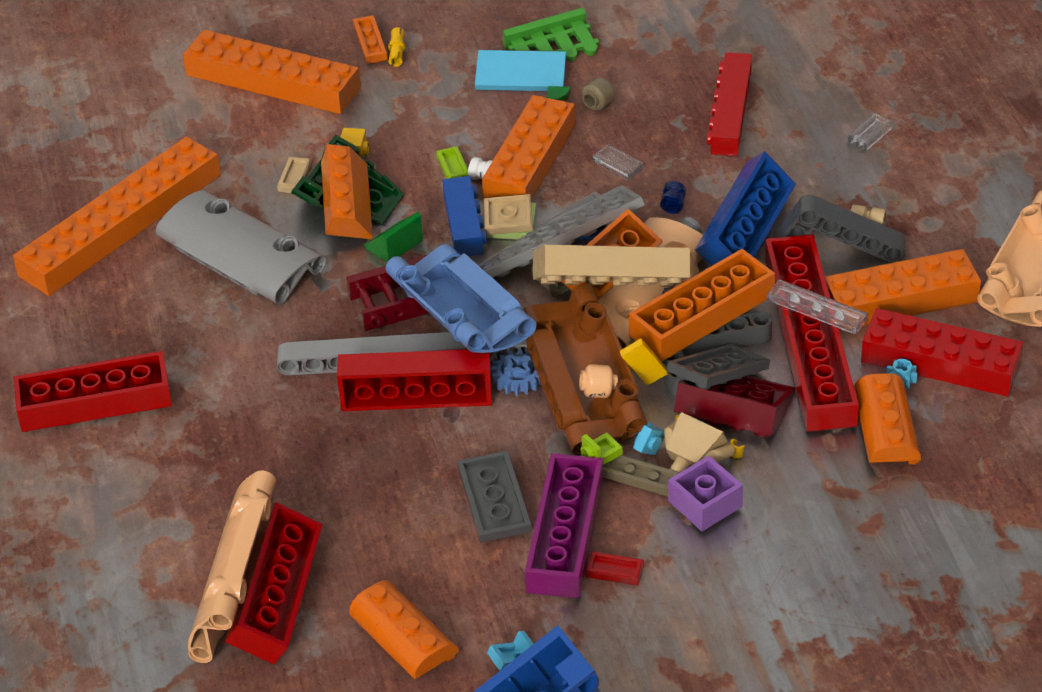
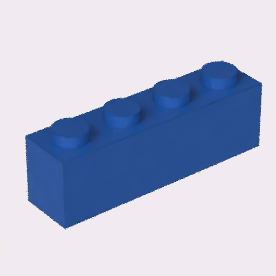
(463, 216)

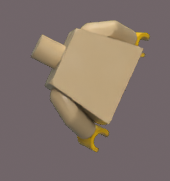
(692, 440)

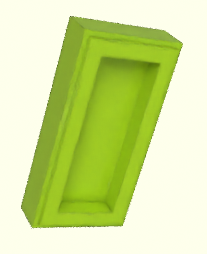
(452, 162)

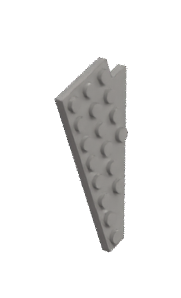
(562, 229)

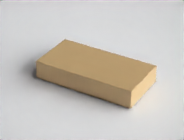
(293, 172)

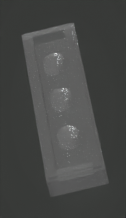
(817, 306)

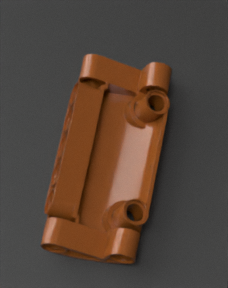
(564, 343)

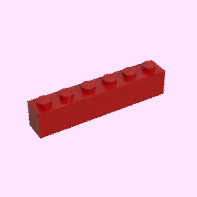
(730, 104)

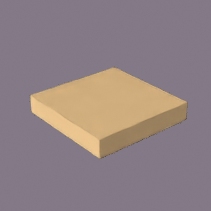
(508, 214)

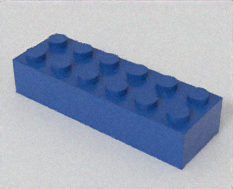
(747, 210)

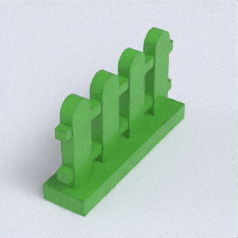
(556, 29)

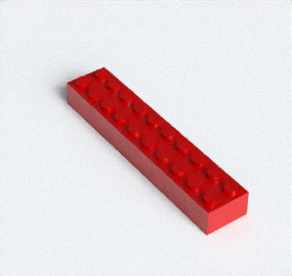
(812, 345)

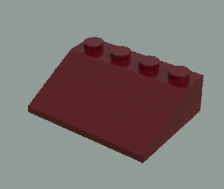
(740, 403)

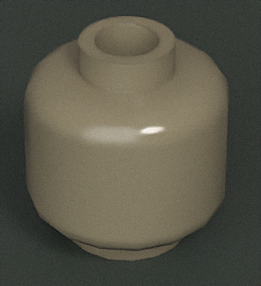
(598, 94)

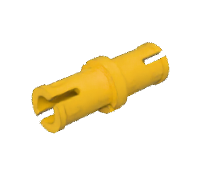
(396, 47)

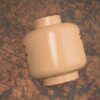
(597, 381)

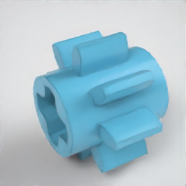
(905, 370)

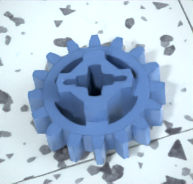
(516, 374)

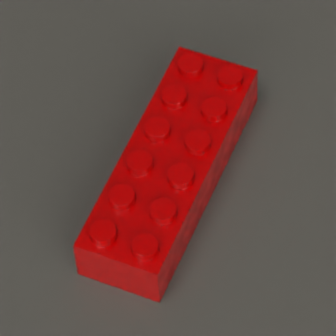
(943, 351)
(414, 380)
(92, 391)
(275, 583)

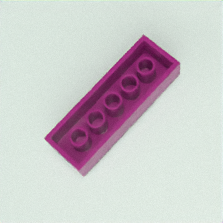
(564, 526)

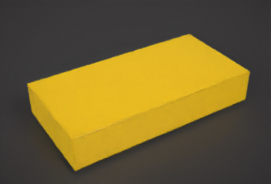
(644, 362)

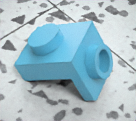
(649, 439)
(505, 653)

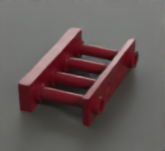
(377, 281)

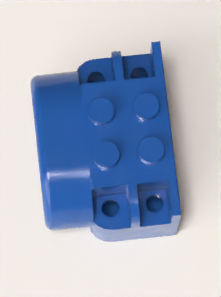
(546, 666)

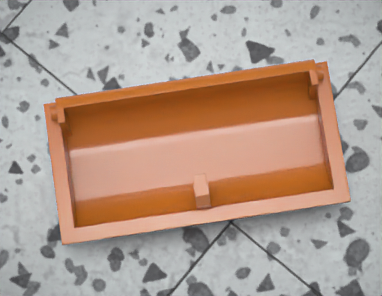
(886, 419)
(401, 629)

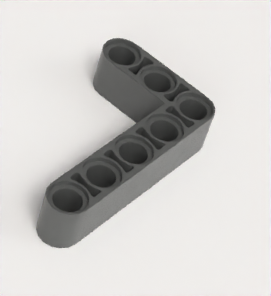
(845, 226)
(743, 331)

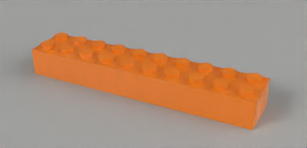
(116, 216)

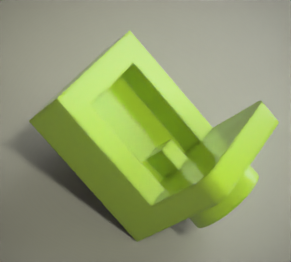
(601, 447)

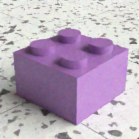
(705, 493)

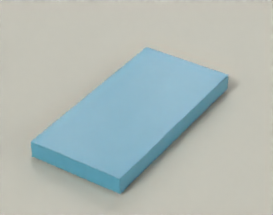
(519, 70)

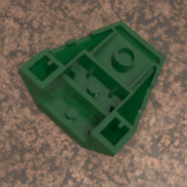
(382, 191)

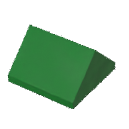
(397, 238)

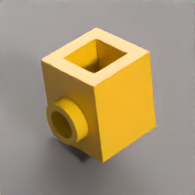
(358, 138)

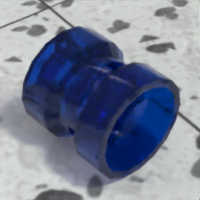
(673, 197)

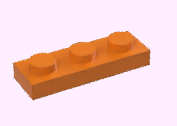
(370, 39)

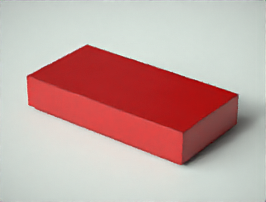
(614, 568)

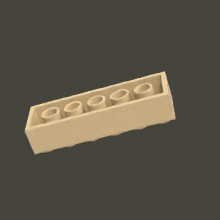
(611, 263)

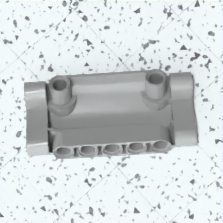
(238, 245)

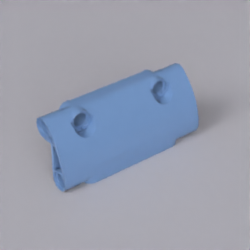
(464, 300)

